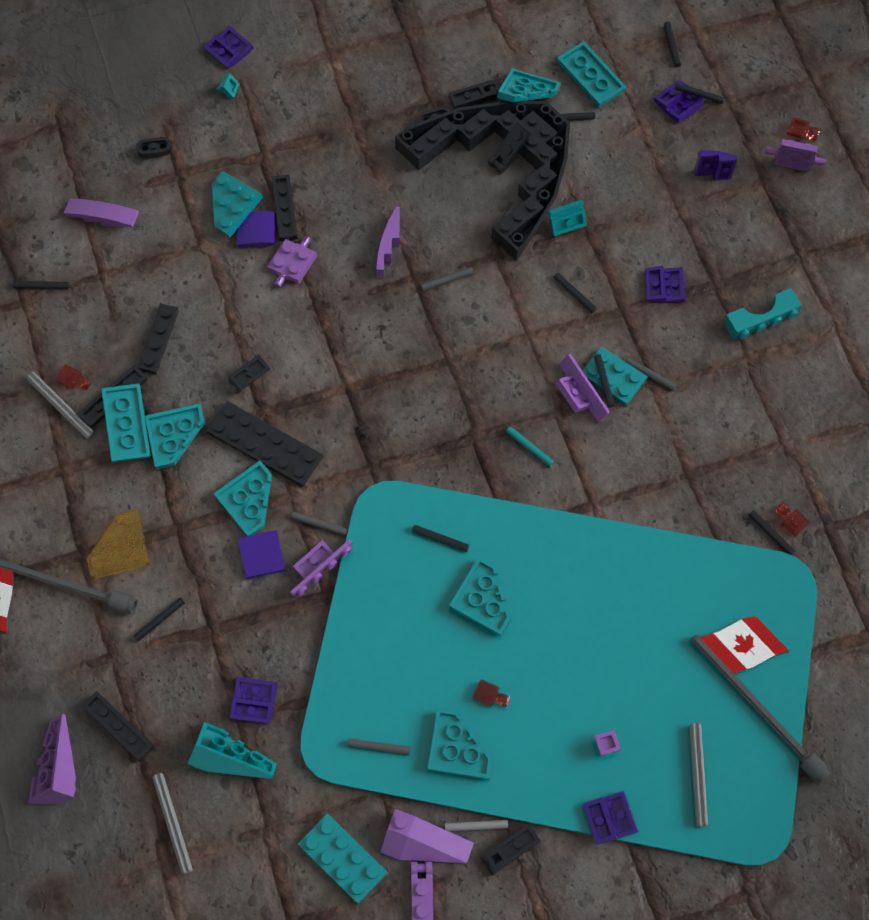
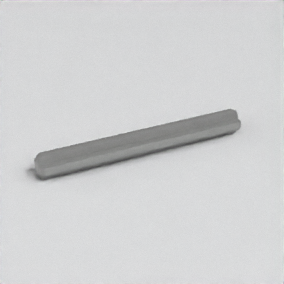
(59, 404)
(698, 775)
(172, 823)

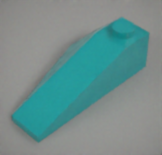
(221, 754)

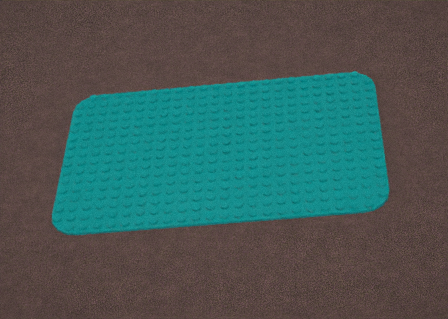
(588, 651)

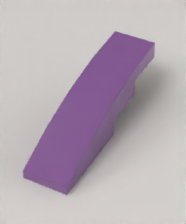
(105, 213)
(389, 239)

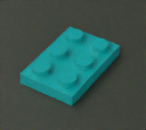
(622, 377)

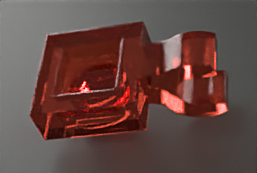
(800, 128)
(71, 377)
(794, 521)
(488, 694)

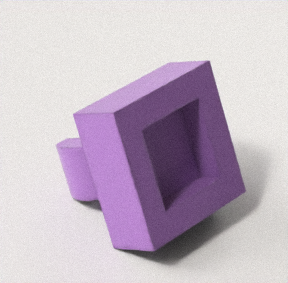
(607, 743)

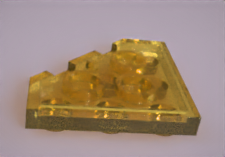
(120, 547)

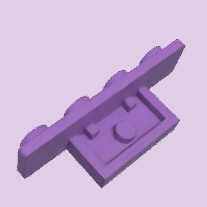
(579, 390)
(316, 562)

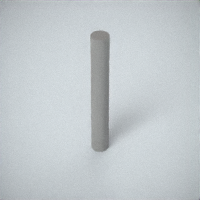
(478, 825)

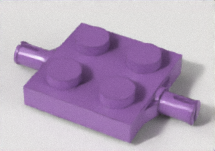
(795, 155)
(292, 261)

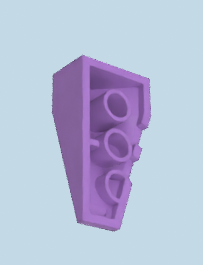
(56, 772)
(421, 841)

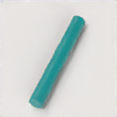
(528, 445)

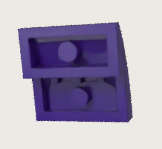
(229, 47)
(677, 103)
(715, 163)
(257, 230)
(665, 285)
(261, 554)
(253, 700)
(610, 818)

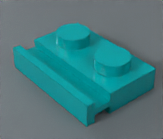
(567, 218)

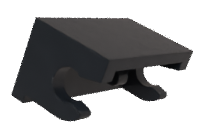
(248, 373)

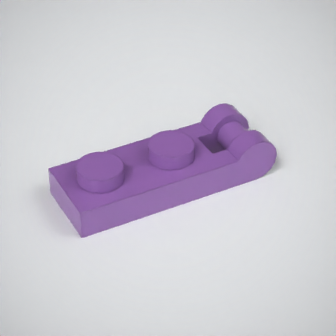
(422, 891)

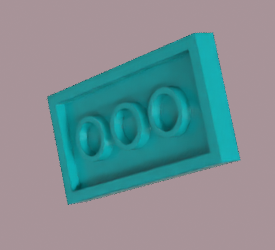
(591, 74)
(125, 423)
(342, 858)

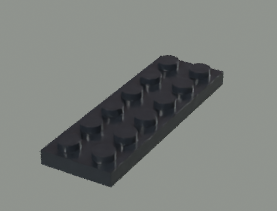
(264, 443)

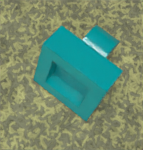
(228, 85)

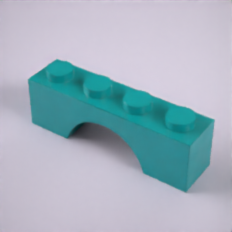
(743, 323)

